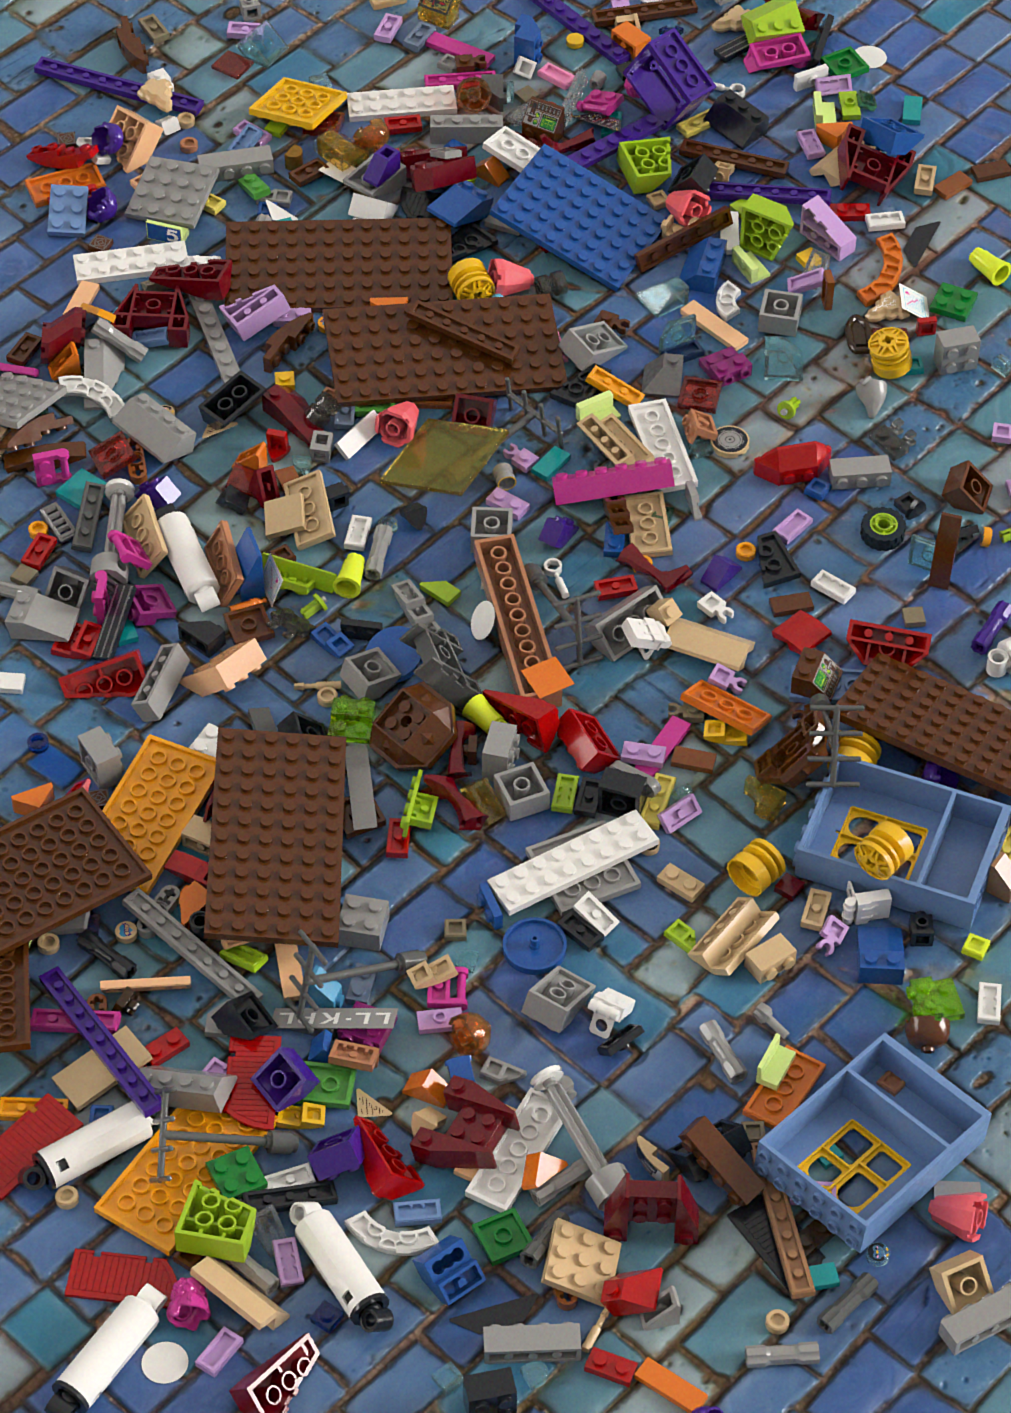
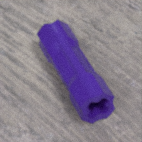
(985, 637)

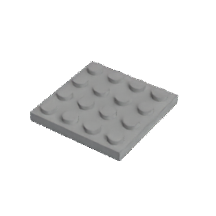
(172, 192)
(25, 398)
(603, 886)

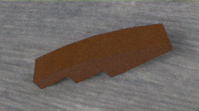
(23, 458)
(618, 514)
(945, 550)

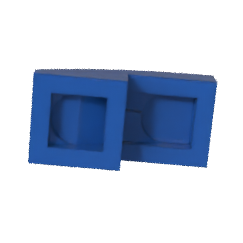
(331, 641)

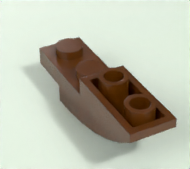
(131, 46)
(287, 338)
(33, 430)

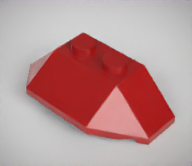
(793, 463)
(899, 644)

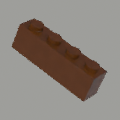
(721, 1161)

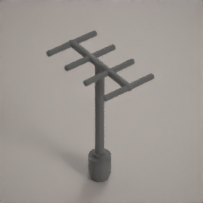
(530, 414)
(538, 581)
(821, 702)
(401, 963)
(274, 1142)

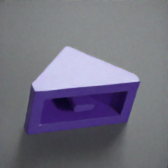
(720, 572)

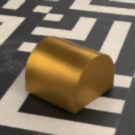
(294, 157)

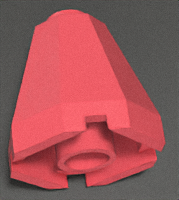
(687, 204)
(509, 277)
(397, 423)
(960, 1213)

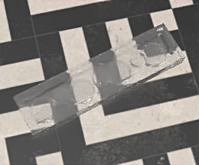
(575, 92)

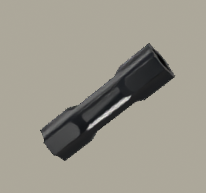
(118, 963)

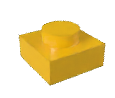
(285, 379)

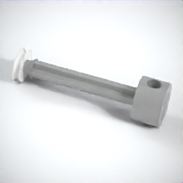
(119, 492)
(605, 1175)

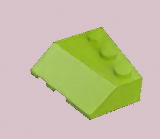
(772, 20)
(645, 163)
(764, 226)
(215, 1225)

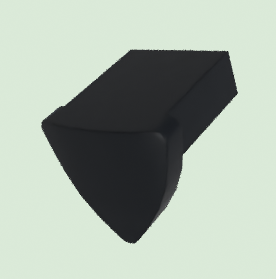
(233, 499)
(910, 505)
(414, 514)

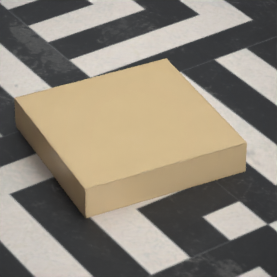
(284, 515)

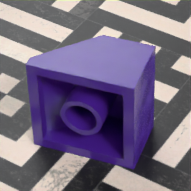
(284, 1079)
(337, 1154)

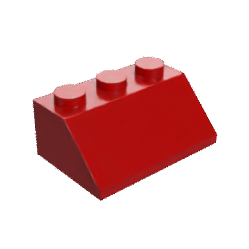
(586, 741)

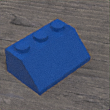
(890, 135)
(704, 264)

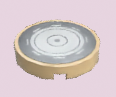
(730, 442)

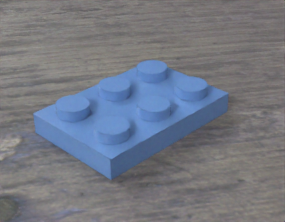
(67, 211)

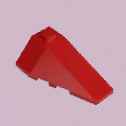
(110, 678)
(533, 716)

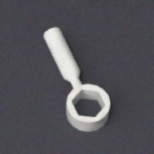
(737, 86)
(555, 573)

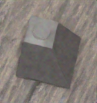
(663, 376)
(68, 586)

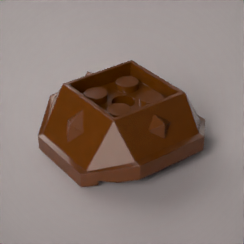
(423, 740)
(787, 760)

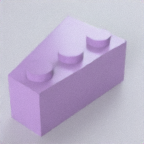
(826, 229)
(255, 312)

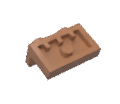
(699, 424)
(354, 1055)

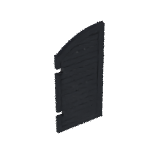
(415, 203)
(755, 1227)

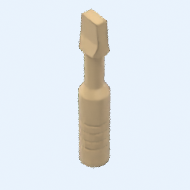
(318, 685)
(594, 1332)

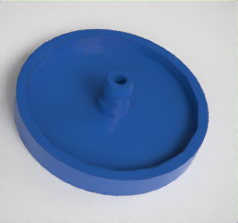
(400, 654)
(534, 945)

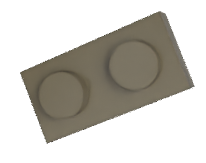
(154, 28)

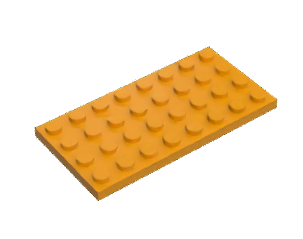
(159, 799)
(154, 1209)

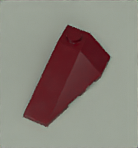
(204, 281)
(288, 409)
(276, 1380)

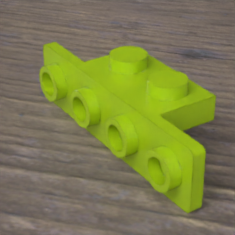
(302, 577)
(421, 808)

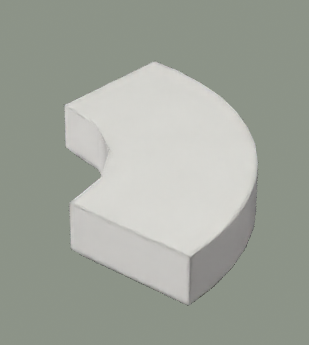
(726, 301)

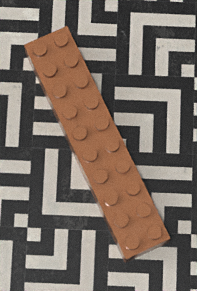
(515, 610)

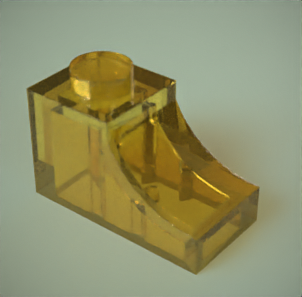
(767, 798)
(485, 799)

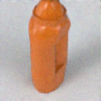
(253, 601)

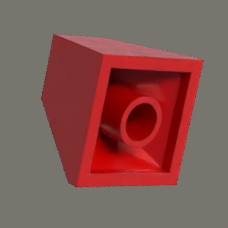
(632, 1292)

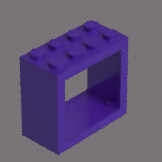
(682, 70)

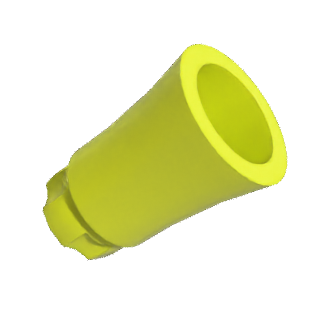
(991, 266)
(350, 576)
(481, 712)

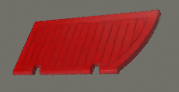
(247, 1102)
(30, 1135)
(116, 1276)

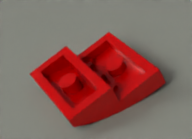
(801, 631)
(81, 642)

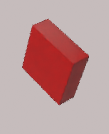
(926, 326)

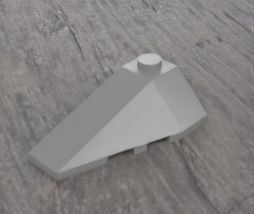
(102, 363)

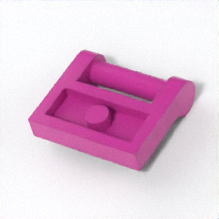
(601, 102)
(45, 467)
(129, 549)
(100, 597)
(439, 995)

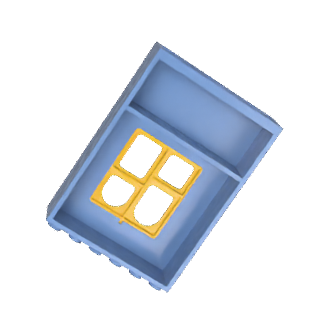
(953, 858)
(921, 1128)

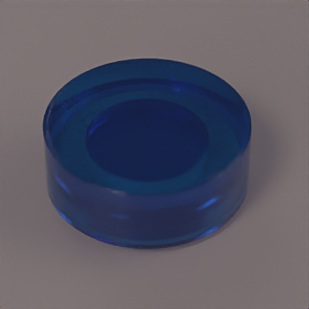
(38, 743)

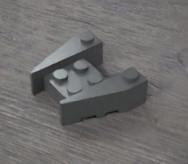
(440, 663)

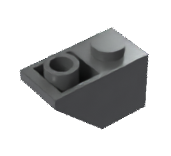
(497, 88)

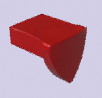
(277, 444)

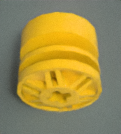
(470, 280)
(890, 352)
(862, 746)
(883, 850)
(756, 867)

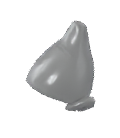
(872, 394)

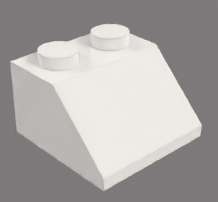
(370, 208)

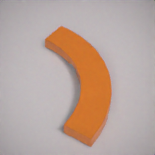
(889, 274)

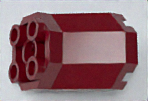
(61, 332)

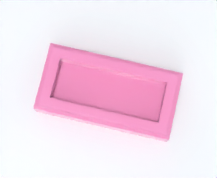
(556, 76)

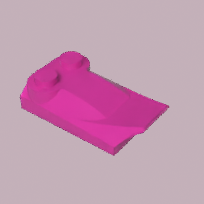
(777, 53)

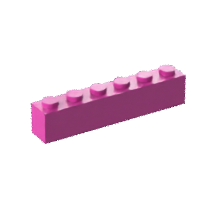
(613, 481)

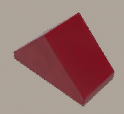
(264, 484)

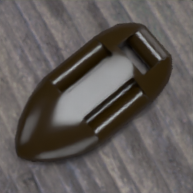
(857, 334)

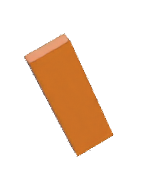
(670, 1385)

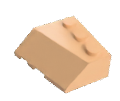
(139, 138)
(225, 669)

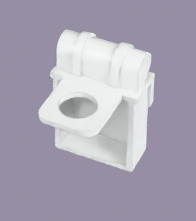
(646, 634)
(866, 906)
(610, 1007)

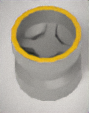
(504, 476)

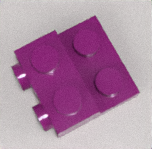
(726, 366)
(150, 604)
(368, 1037)

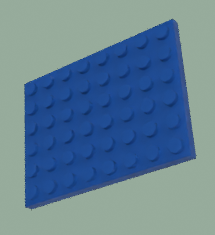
(578, 217)

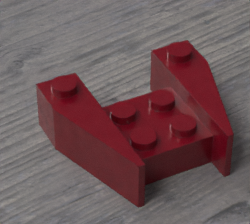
(869, 165)
(434, 172)
(154, 310)
(473, 1132)
(652, 1202)

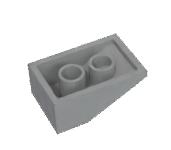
(391, 185)
(591, 344)
(40, 618)
(557, 998)

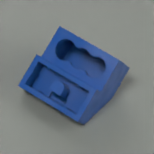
(527, 39)
(449, 1269)

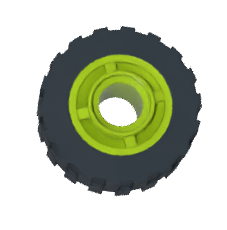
(883, 529)

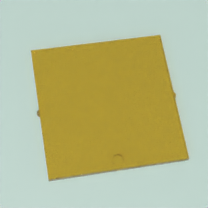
(444, 456)

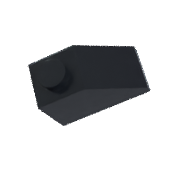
(202, 636)

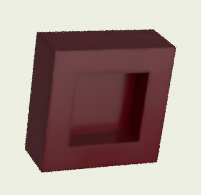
(789, 886)

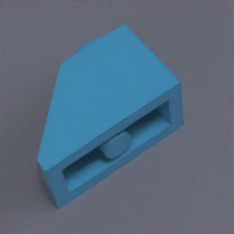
(329, 996)

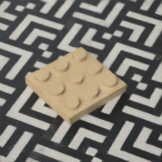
(579, 1261)

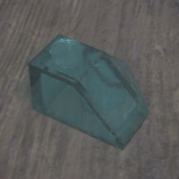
(678, 331)

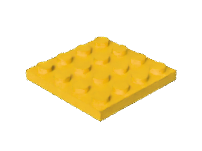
(298, 103)

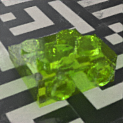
(352, 719)
(935, 998)

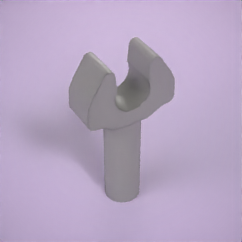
(764, 1014)

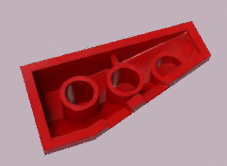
(383, 1164)

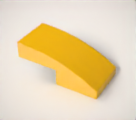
(721, 733)
(304, 1117)

